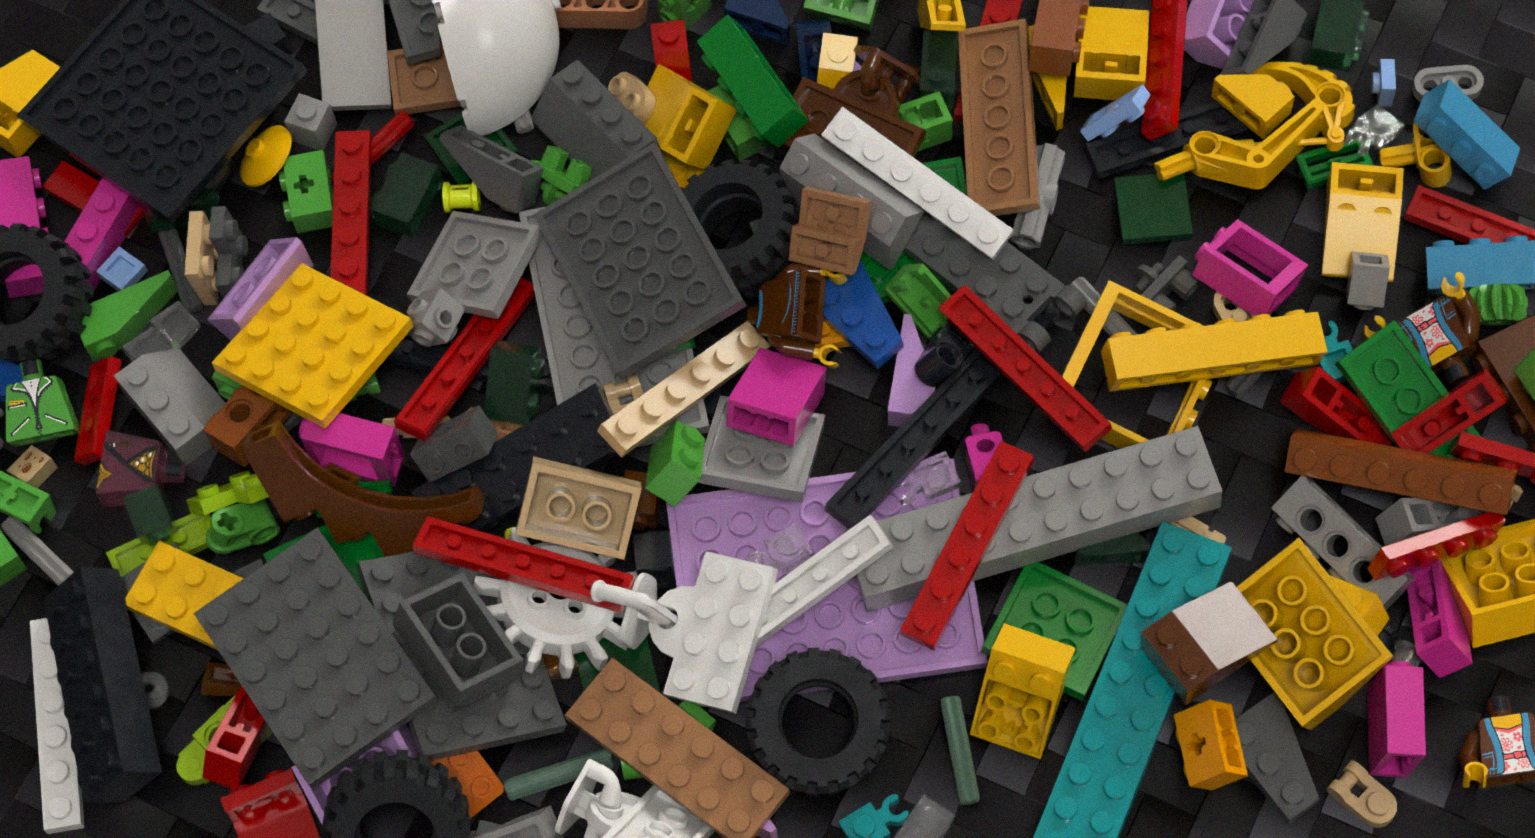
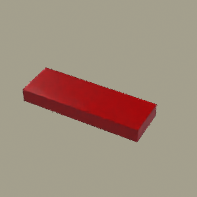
(76, 188)
(97, 410)

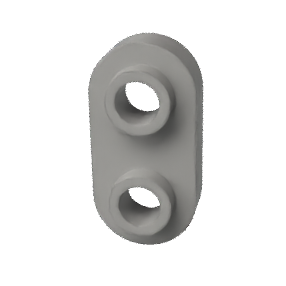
(1457, 74)

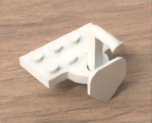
(713, 631)
(622, 814)

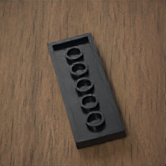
(559, 435)

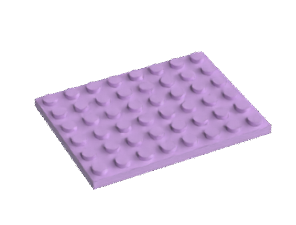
(740, 521)

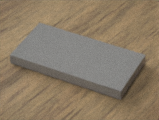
(352, 54)

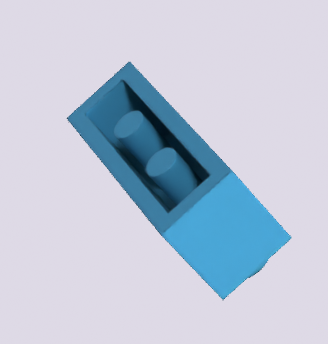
(1467, 134)
(1481, 263)

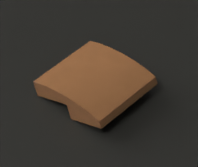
(830, 230)

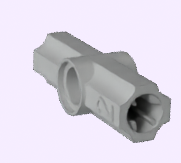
(1030, 225)

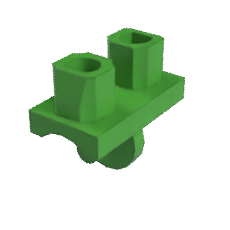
(559, 180)

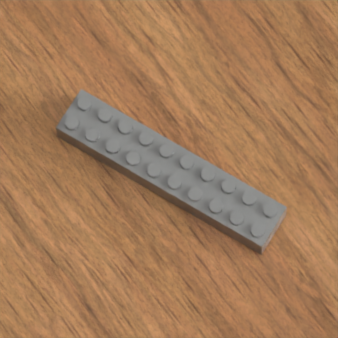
(1054, 513)

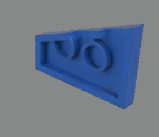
(861, 317)

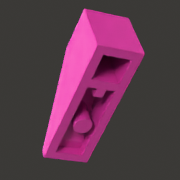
(1437, 622)

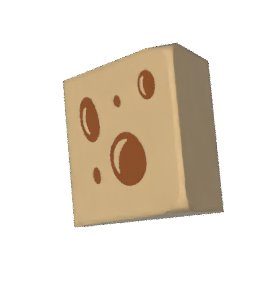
(33, 467)

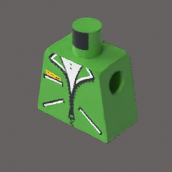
(38, 408)

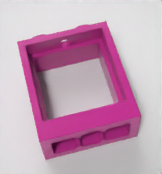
(1238, 283)
(355, 445)

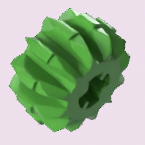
(1500, 303)

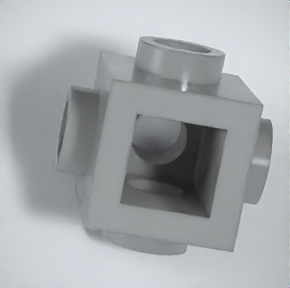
(434, 317)

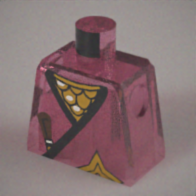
(132, 465)

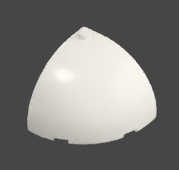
(498, 56)

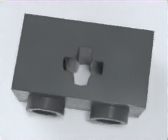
(455, 444)

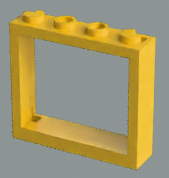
(1153, 316)

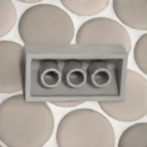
(822, 166)

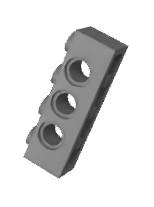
(1293, 512)

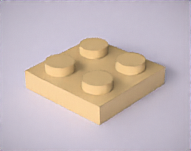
(201, 259)

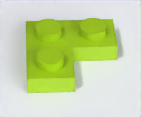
(241, 489)

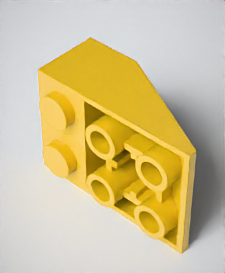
(1112, 53)
(18, 85)
(687, 118)
(1361, 215)
(1021, 690)

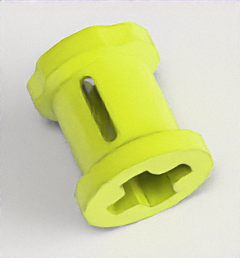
(461, 197)

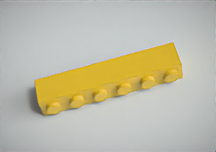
(1213, 350)

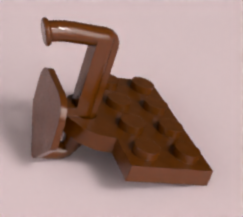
(868, 96)

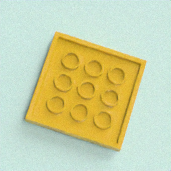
(313, 345)

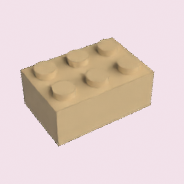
(578, 508)

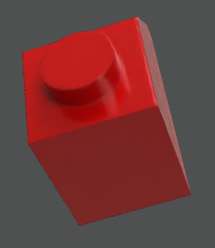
(671, 47)

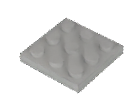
(478, 261)
(756, 463)

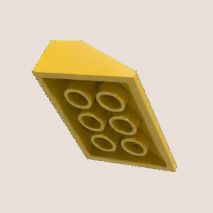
(1496, 585)
(1322, 641)

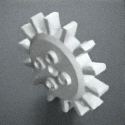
(551, 625)

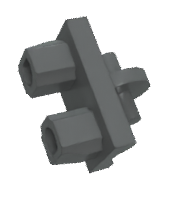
(1162, 282)

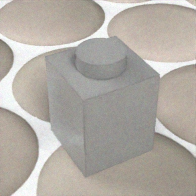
(310, 122)
(1367, 280)

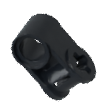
(941, 355)

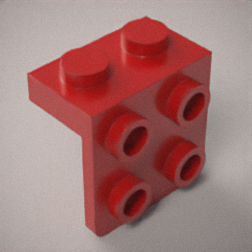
(271, 808)

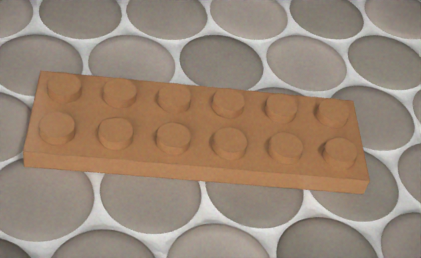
(999, 117)
(677, 753)

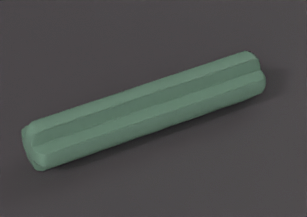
(960, 750)
(553, 775)

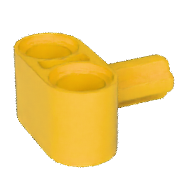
(1423, 153)

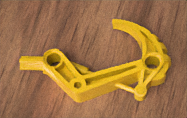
(1258, 163)

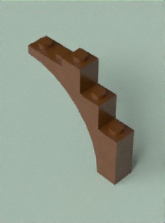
(349, 511)

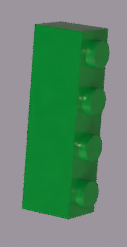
(752, 82)

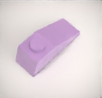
(907, 389)

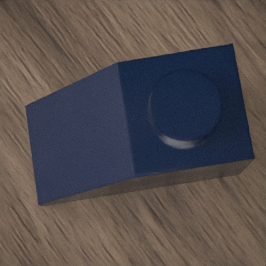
(761, 19)
(809, 45)

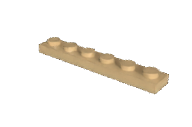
(682, 389)

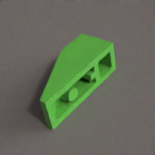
(124, 314)

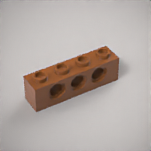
(239, 416)

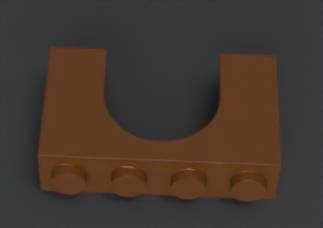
(1501, 355)

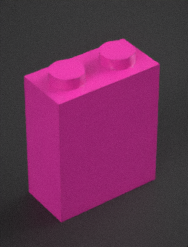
(776, 396)
(1396, 720)

